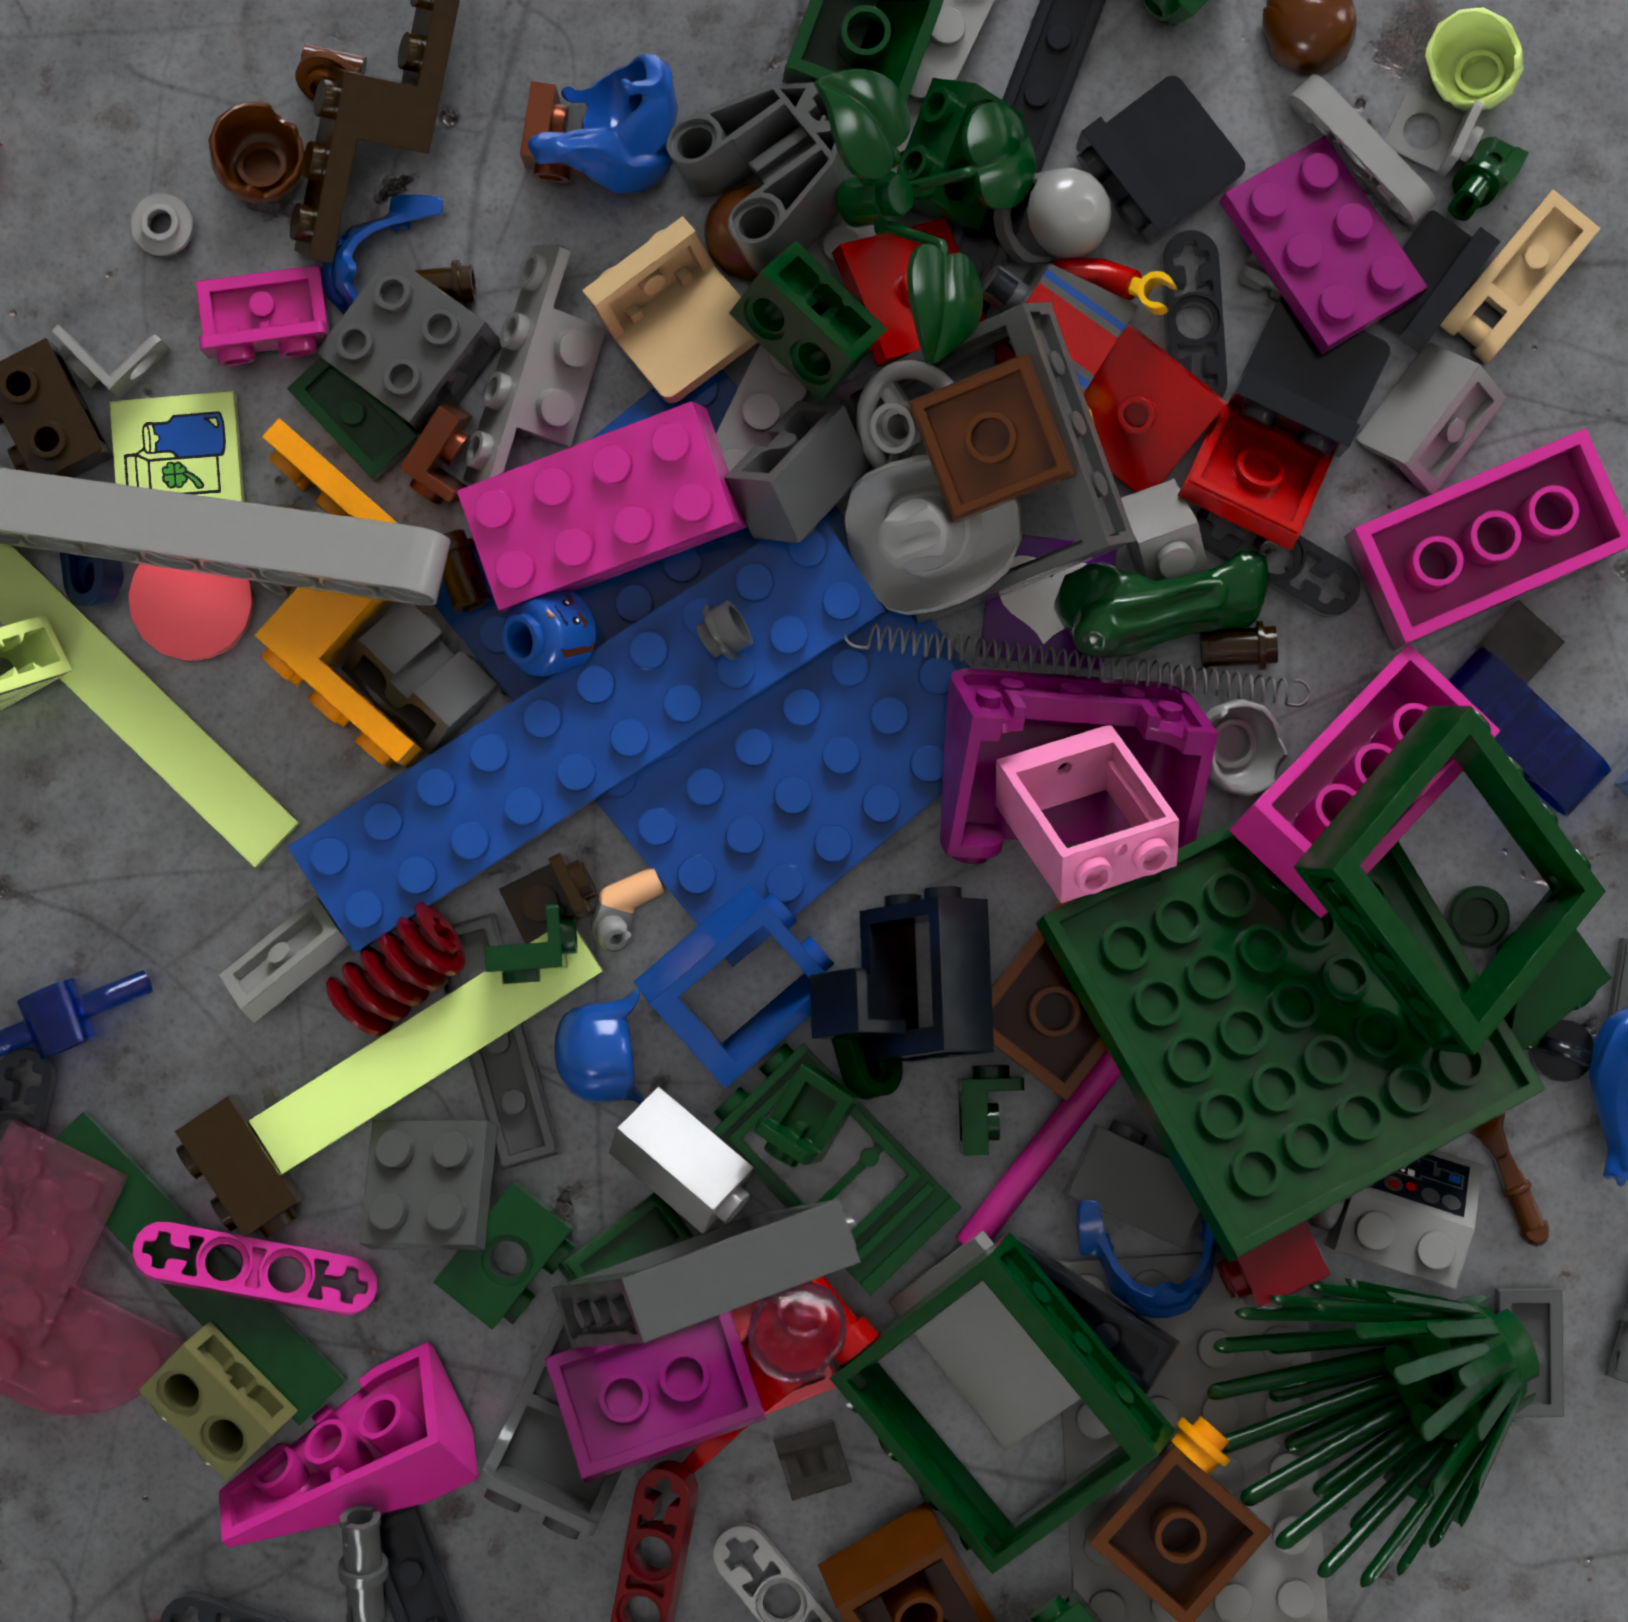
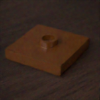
(992, 438)

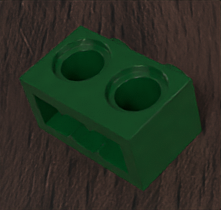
(938, 148)
(807, 320)

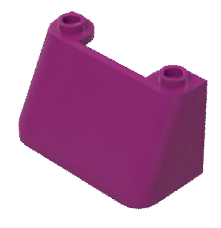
(1014, 711)

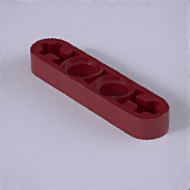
(635, 1574)

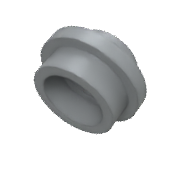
(172, 240)

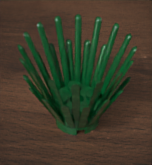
(1442, 1379)

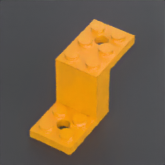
(320, 628)

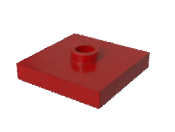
(877, 277)
(1147, 410)
(1255, 477)

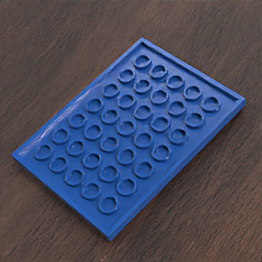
(792, 778)

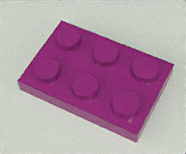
(1323, 244)
(654, 1395)

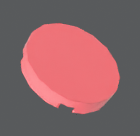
(190, 612)

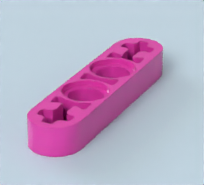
(256, 1259)

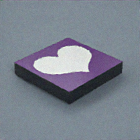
(1029, 612)

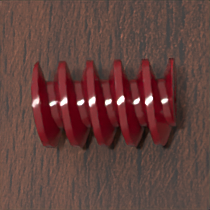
(400, 975)

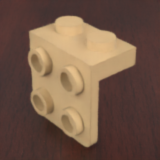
(671, 312)

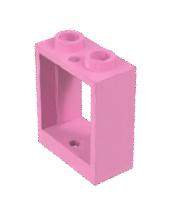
(1095, 763)

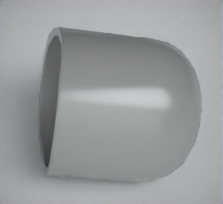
(1065, 213)

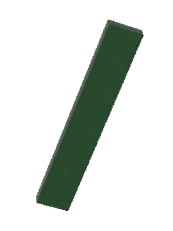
(251, 1325)

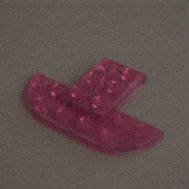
(58, 1341)

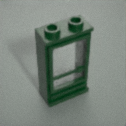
(865, 1168)

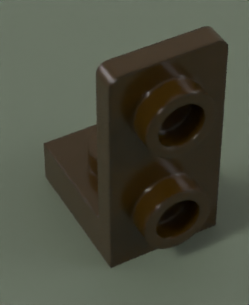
(553, 883)

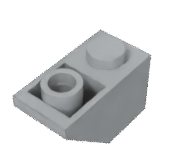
(1164, 532)

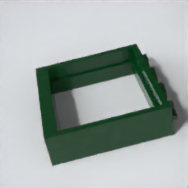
(1376, 931)
(1073, 1352)

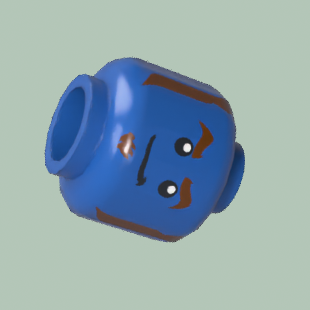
(549, 633)

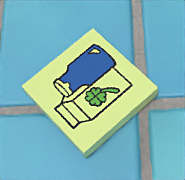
(179, 444)

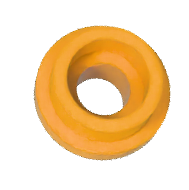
(1201, 1444)

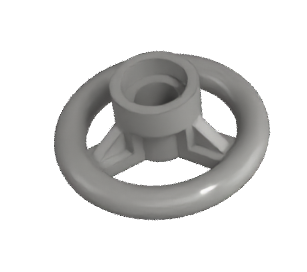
(883, 428)

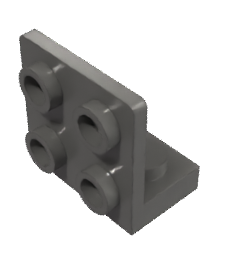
(409, 344)

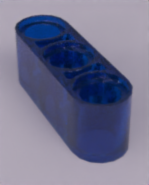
(1550, 752)

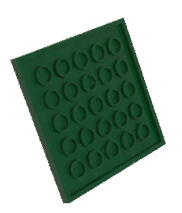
(1269, 1037)

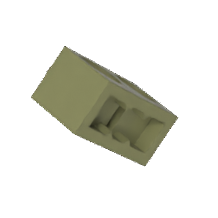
(225, 1393)

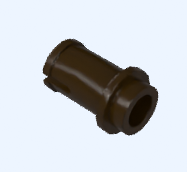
(455, 281)
(463, 575)
(1239, 646)

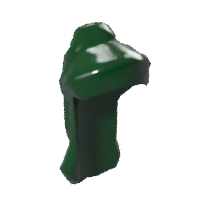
(1126, 613)

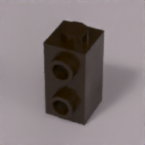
(238, 1169)

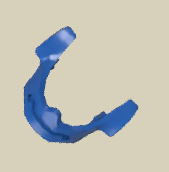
(339, 275)
(1156, 1302)

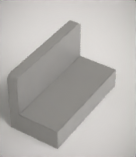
(1433, 416)

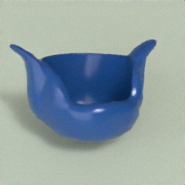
(596, 1051)

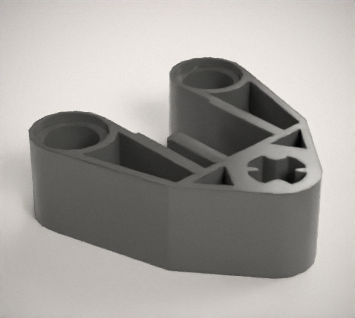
(787, 143)

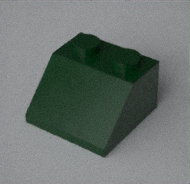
(863, 35)

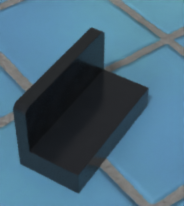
(1448, 264)

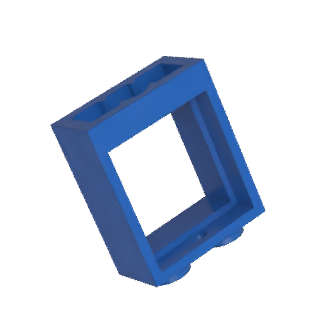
(701, 952)

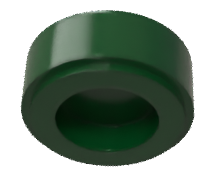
(1477, 916)

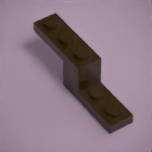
(374, 111)

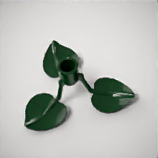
(867, 126)

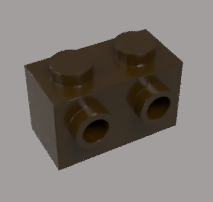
(48, 415)

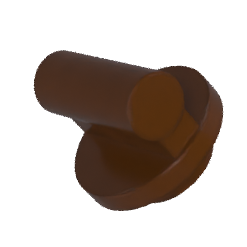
(316, 64)

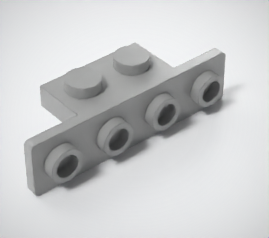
(540, 370)

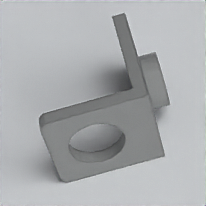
(1456, 134)
(126, 375)

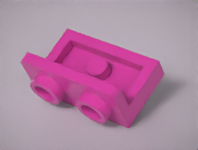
(263, 314)

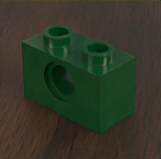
(472, 1274)

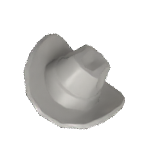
(912, 546)

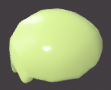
(1474, 58)

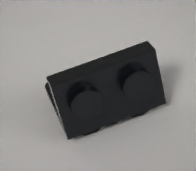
(1159, 158)
(1305, 390)

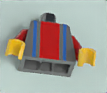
(1087, 300)

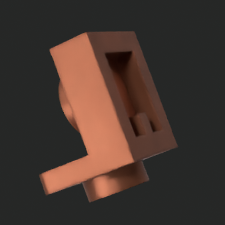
(545, 115)
(439, 443)

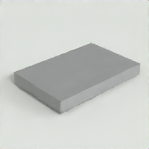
(988, 1352)

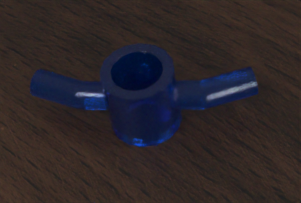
(62, 1016)

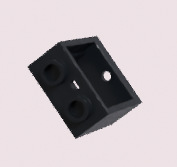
(957, 974)

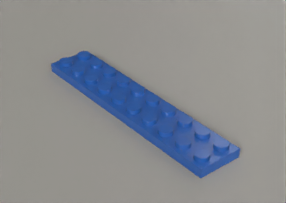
(580, 734)

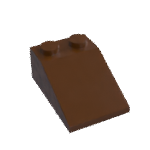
(905, 1575)

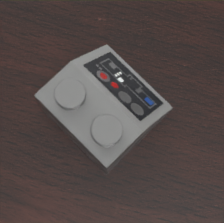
(1414, 1219)

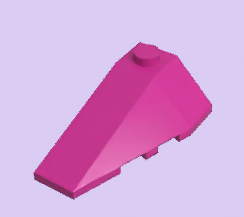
(381, 1448)

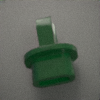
(1485, 176)

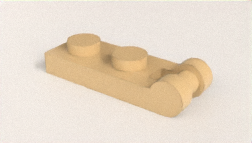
(1521, 274)

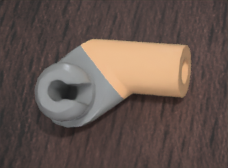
(617, 908)

